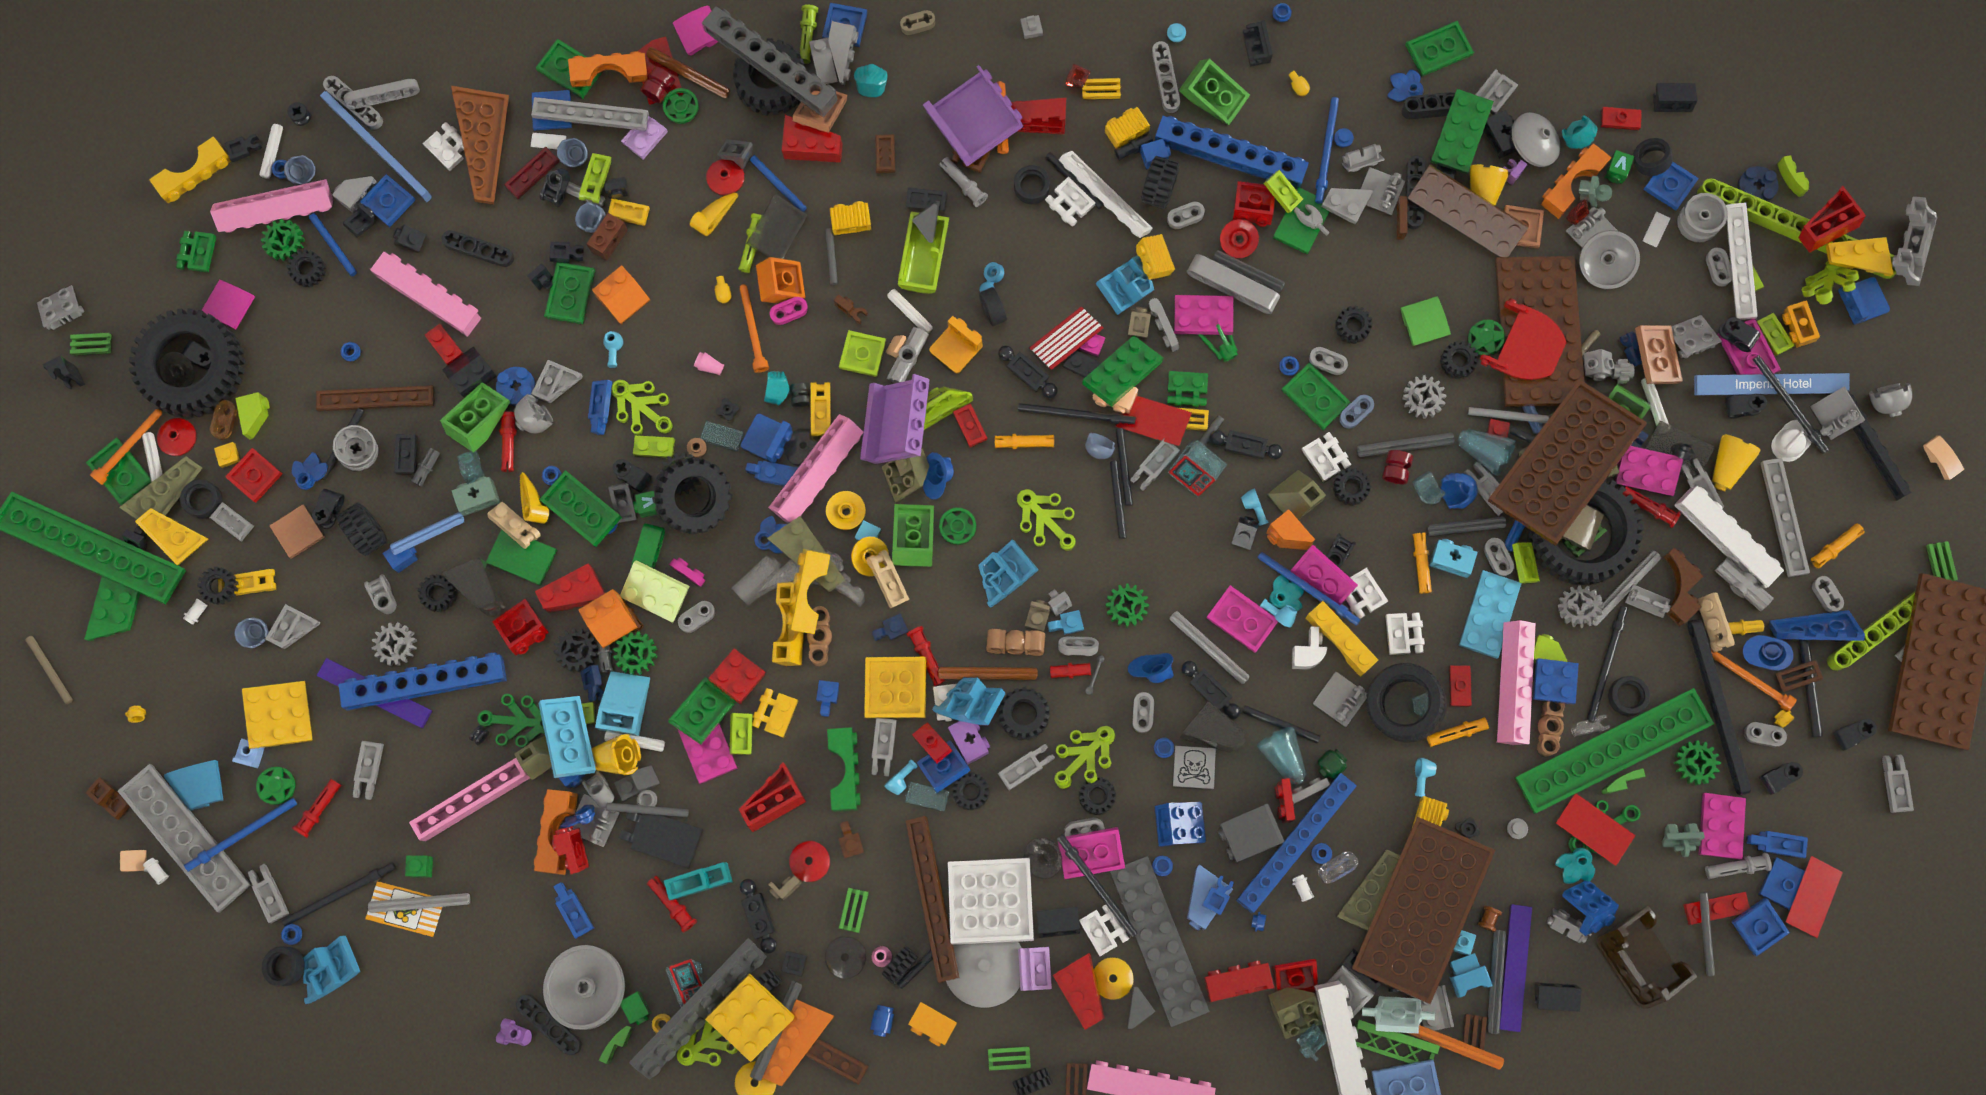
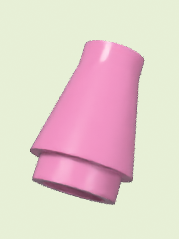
(708, 364)
(887, 956)

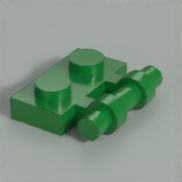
(200, 253)
(1187, 383)

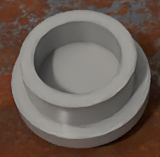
(647, 798)
(1517, 828)

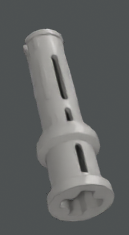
(969, 188)
(1747, 865)

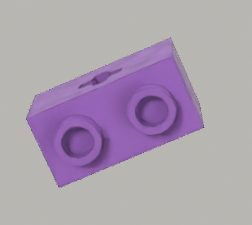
(969, 751)

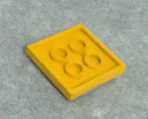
(895, 687)
(276, 715)
(750, 1017)

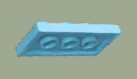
(1488, 612)
(567, 736)

